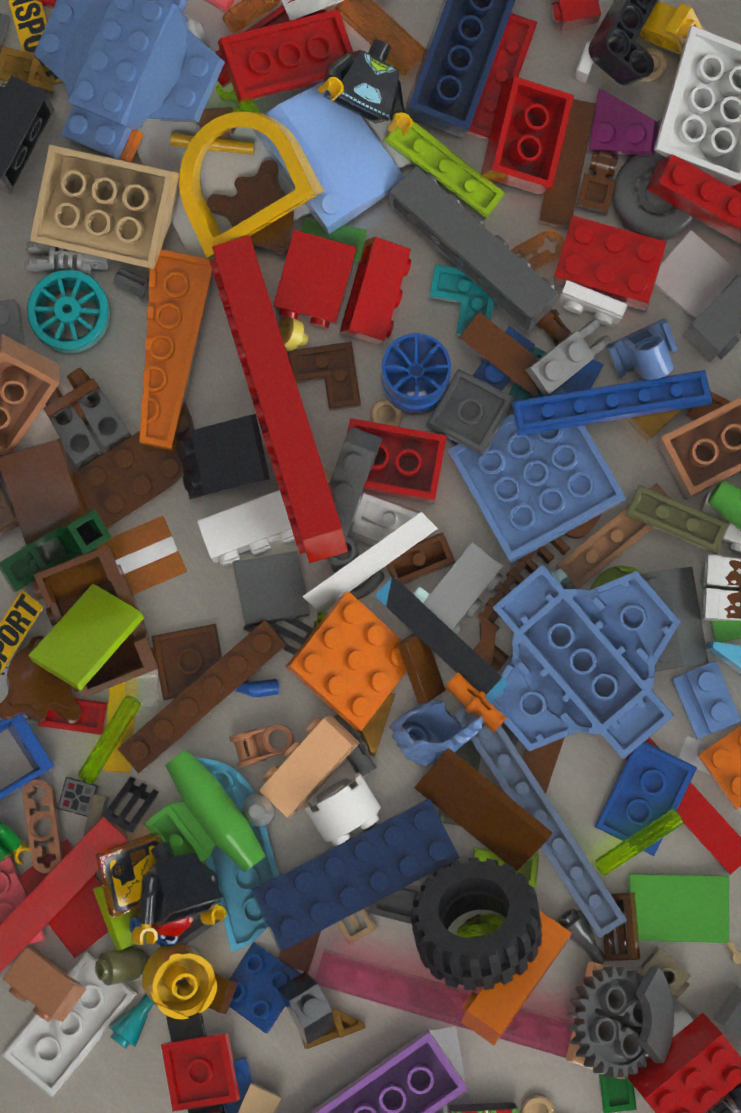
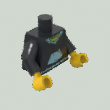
(368, 86)

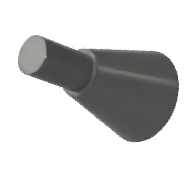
(582, 934)

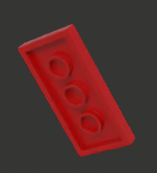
(283, 54)

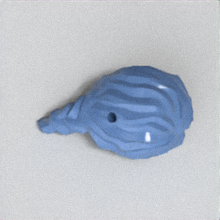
(428, 732)

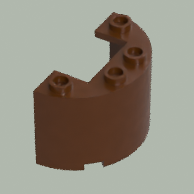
(63, 587)

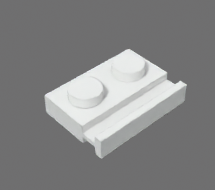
(604, 308)
(378, 518)

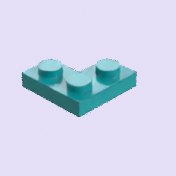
(454, 286)

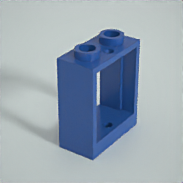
(31, 749)

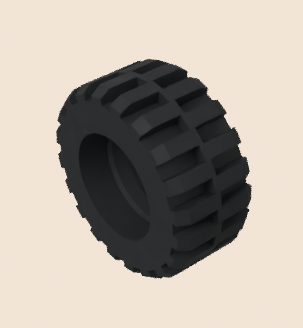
(485, 958)

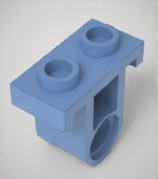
(645, 351)

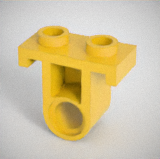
(669, 26)

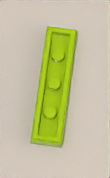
(447, 168)

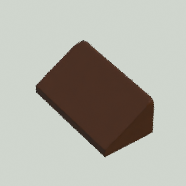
(422, 559)

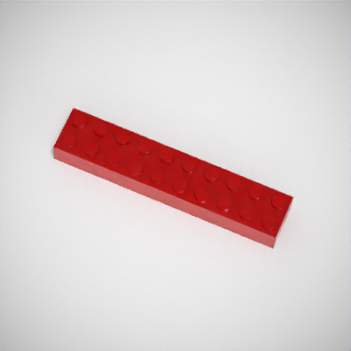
(277, 401)

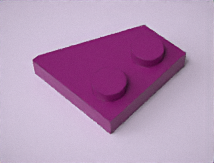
(621, 128)

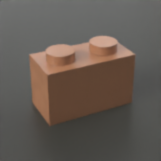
(44, 985)

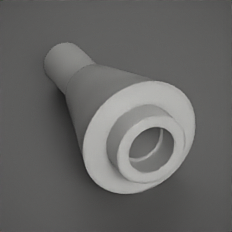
(258, 810)

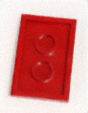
(80, 920)

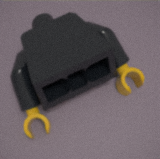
(175, 891)

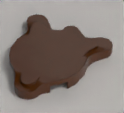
(252, 196)
(36, 690)

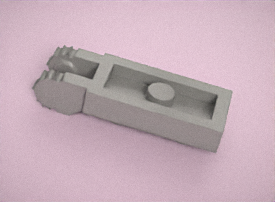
(566, 358)

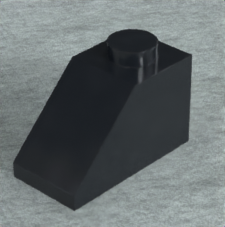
(307, 1007)

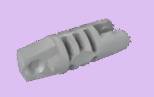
(62, 260)

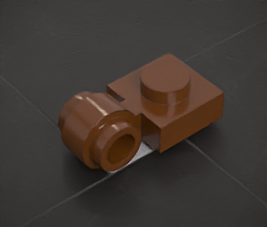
(598, 190)

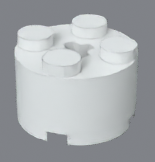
(343, 809)

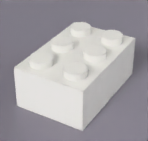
(246, 528)

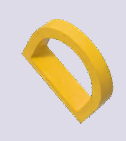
(295, 160)

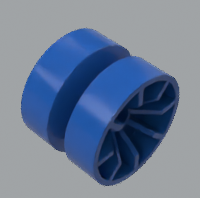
(415, 373)

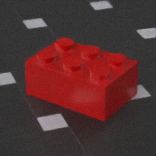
(527, 135)
(610, 261)
(406, 461)
(695, 1072)

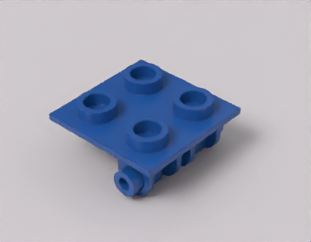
(256, 991)

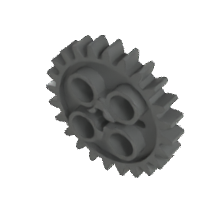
(601, 1039)

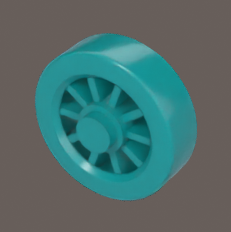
(68, 310)

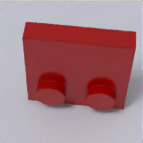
(200, 1071)

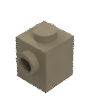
(673, 972)

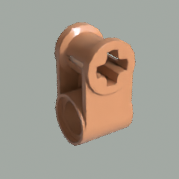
(259, 744)

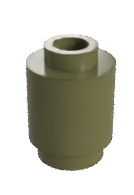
(120, 966)

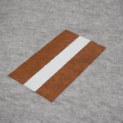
(147, 554)

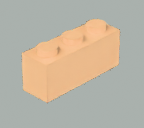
(308, 765)

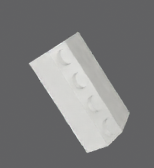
(705, 107)

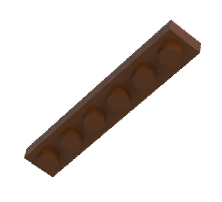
(202, 696)

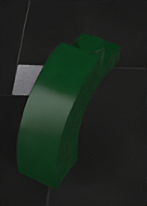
(53, 548)

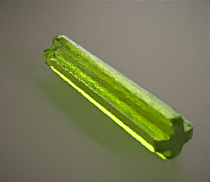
(109, 739)
(638, 842)

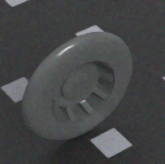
(628, 208)

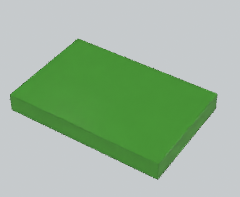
(681, 907)

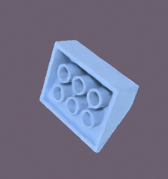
(342, 154)

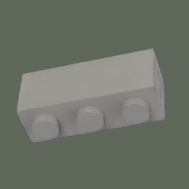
(462, 585)

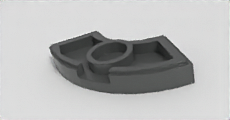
(656, 1015)

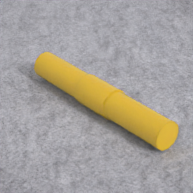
(218, 144)

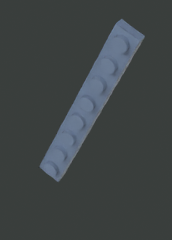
(561, 846)

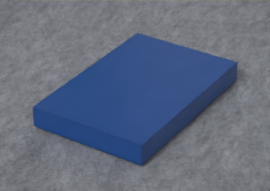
(644, 791)

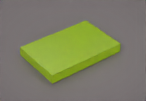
(86, 637)

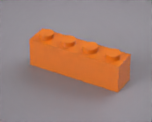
(495, 1008)

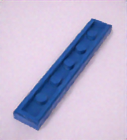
(611, 402)

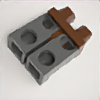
(83, 407)

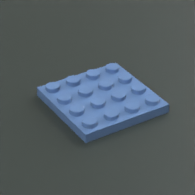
(537, 484)

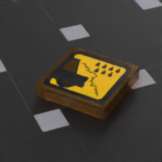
(123, 872)

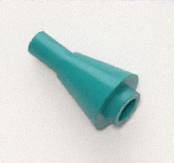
(130, 1025)

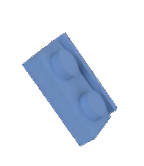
(706, 700)

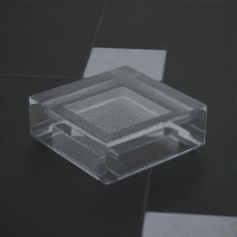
(145, 689)

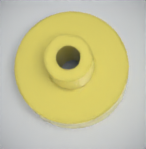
(292, 333)

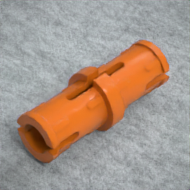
(475, 702)

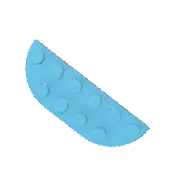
(243, 918)

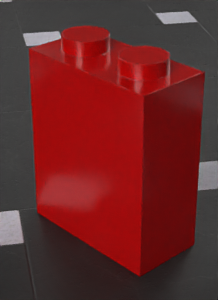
(315, 278)

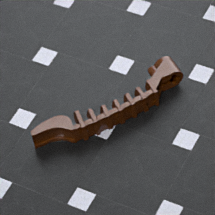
(486, 647)

